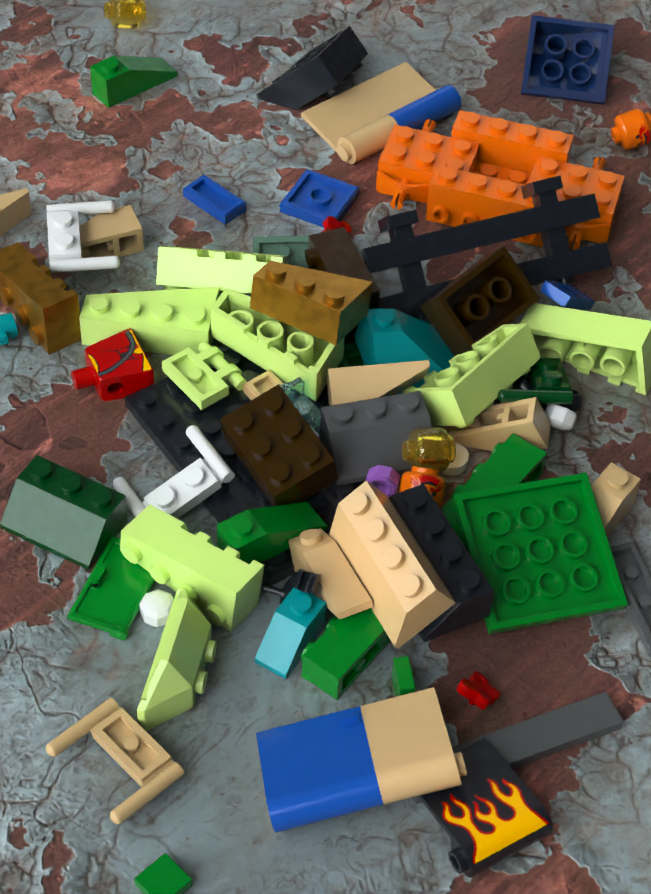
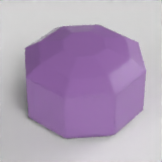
(384, 479)

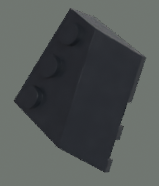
(317, 71)

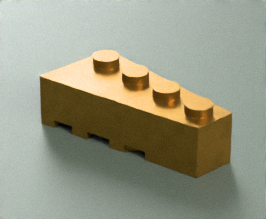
(38, 299)

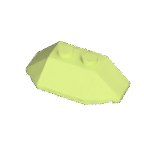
(178, 664)

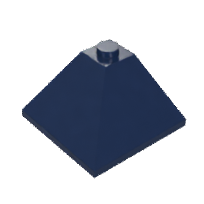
(567, 60)

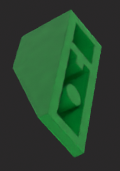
(127, 76)
(266, 530)

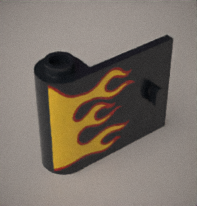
(488, 813)

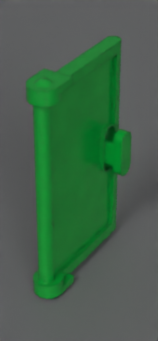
(118, 596)

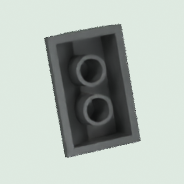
(371, 433)

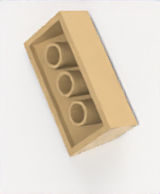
(389, 564)

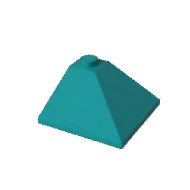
(397, 337)

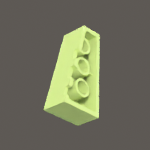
(209, 268)
(159, 319)
(594, 342)
(273, 344)
(478, 375)
(213, 577)

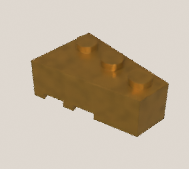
(311, 299)

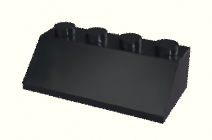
(448, 558)

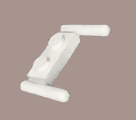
(65, 237)
(188, 486)

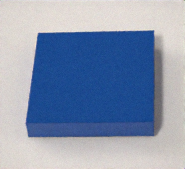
(318, 197)

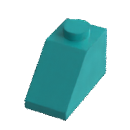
(292, 627)

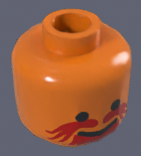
(632, 129)
(429, 477)

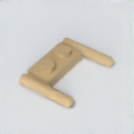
(129, 748)

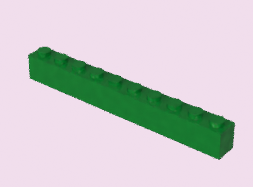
(357, 640)

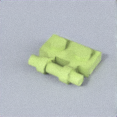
(196, 378)

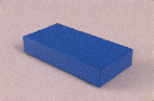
(214, 199)
(567, 295)

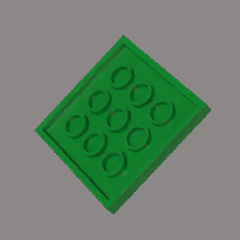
(540, 551)

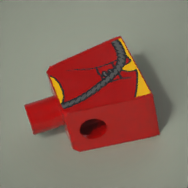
(115, 367)

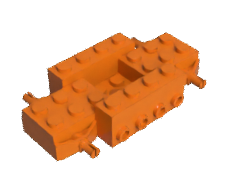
(483, 169)

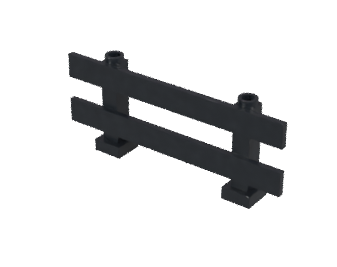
(546, 217)

